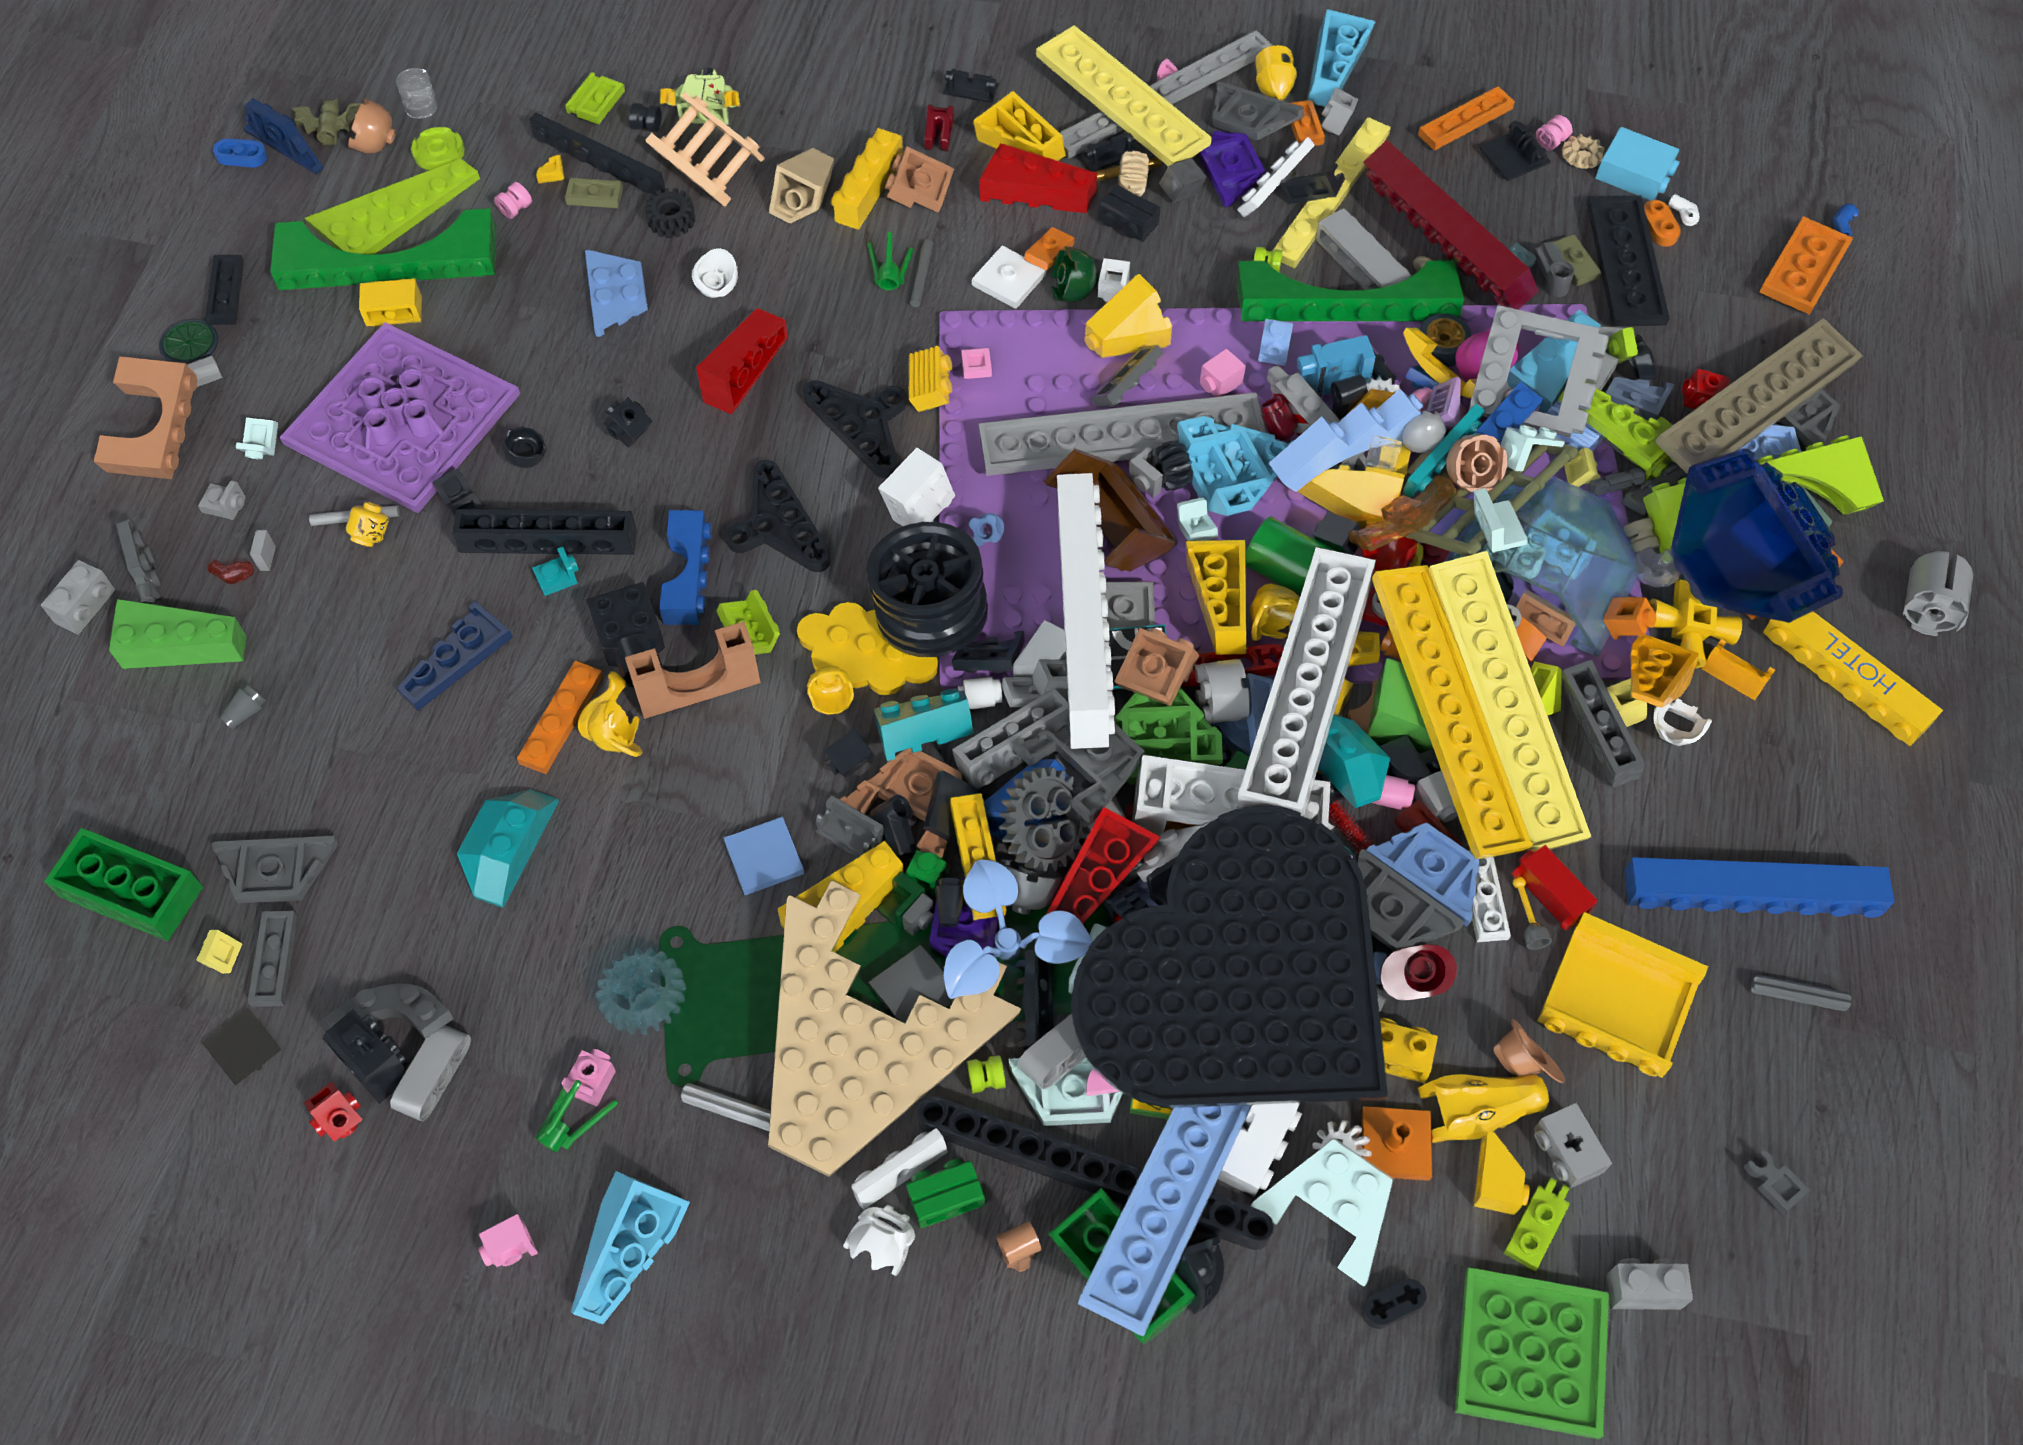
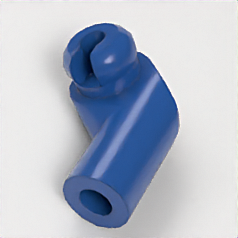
(1842, 218)

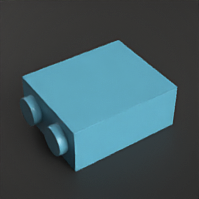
(1638, 164)

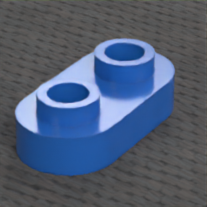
(240, 152)

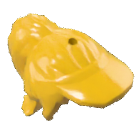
(1272, 611)
(607, 723)

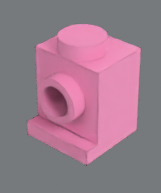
(592, 1085)
(506, 1242)

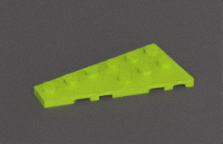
(384, 215)

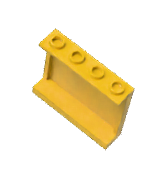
(1622, 995)

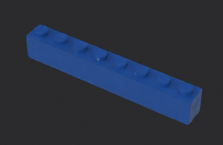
(1758, 886)

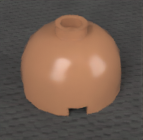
(371, 128)
(1476, 462)

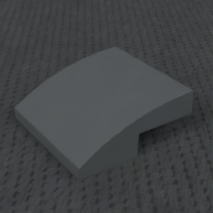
(906, 980)

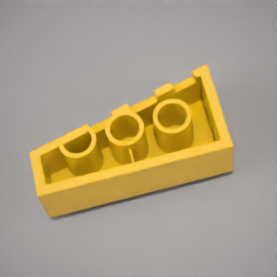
(1220, 586)

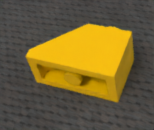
(1499, 1178)

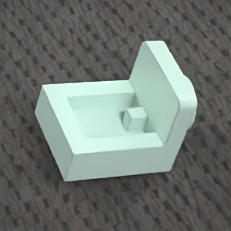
(259, 438)
(1194, 520)

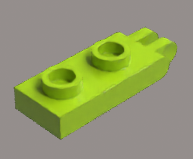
(1538, 1225)

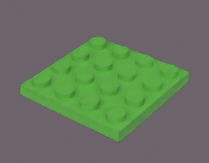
(1533, 1353)

